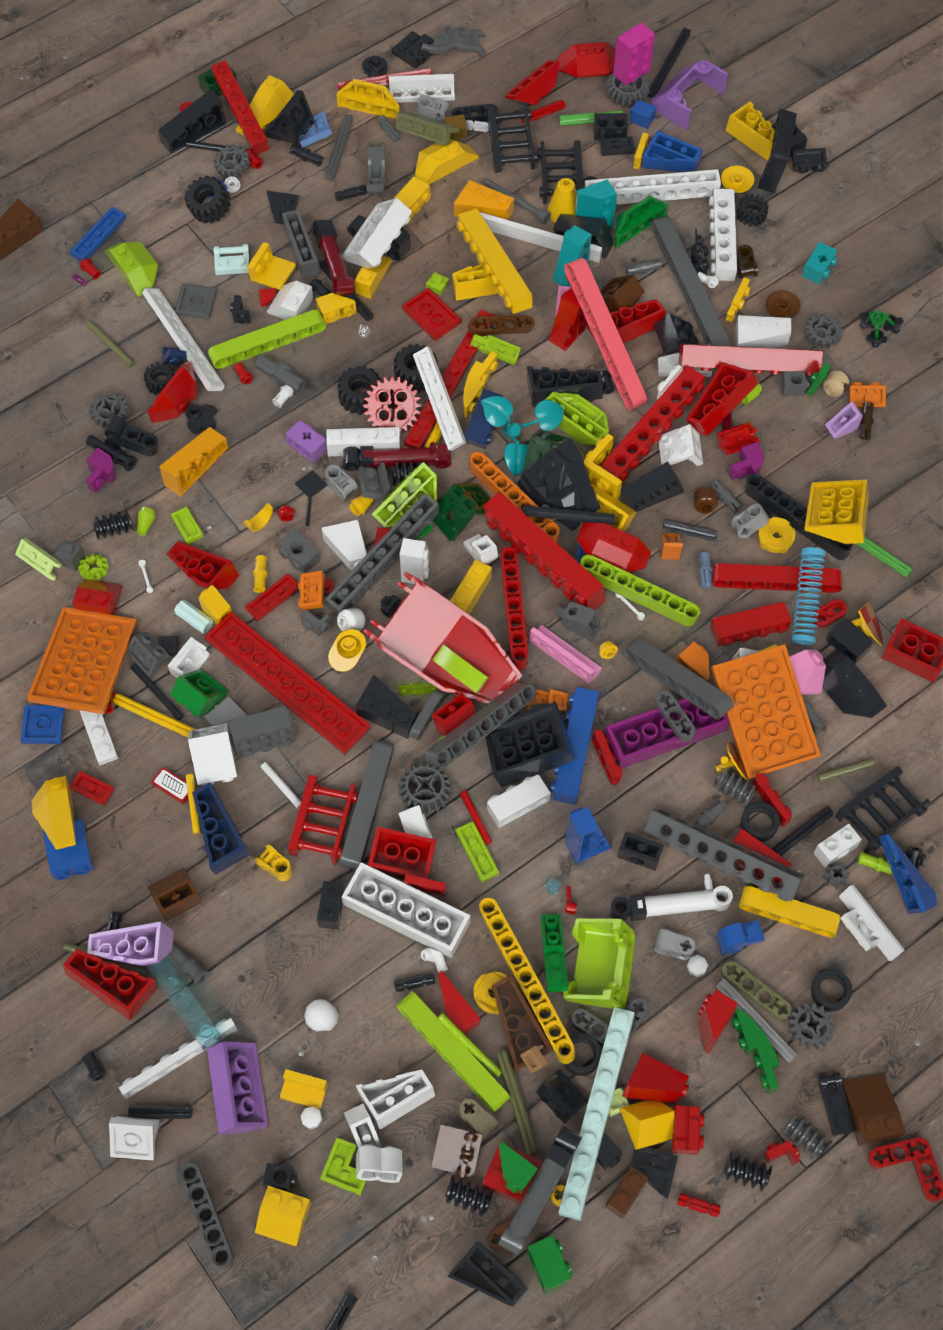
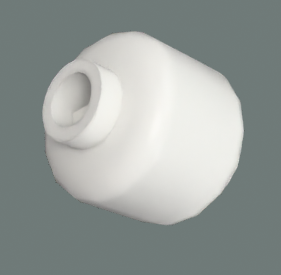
(351, 619)

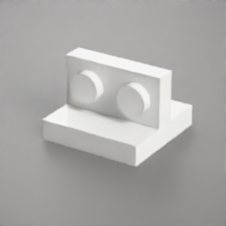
(133, 1137)

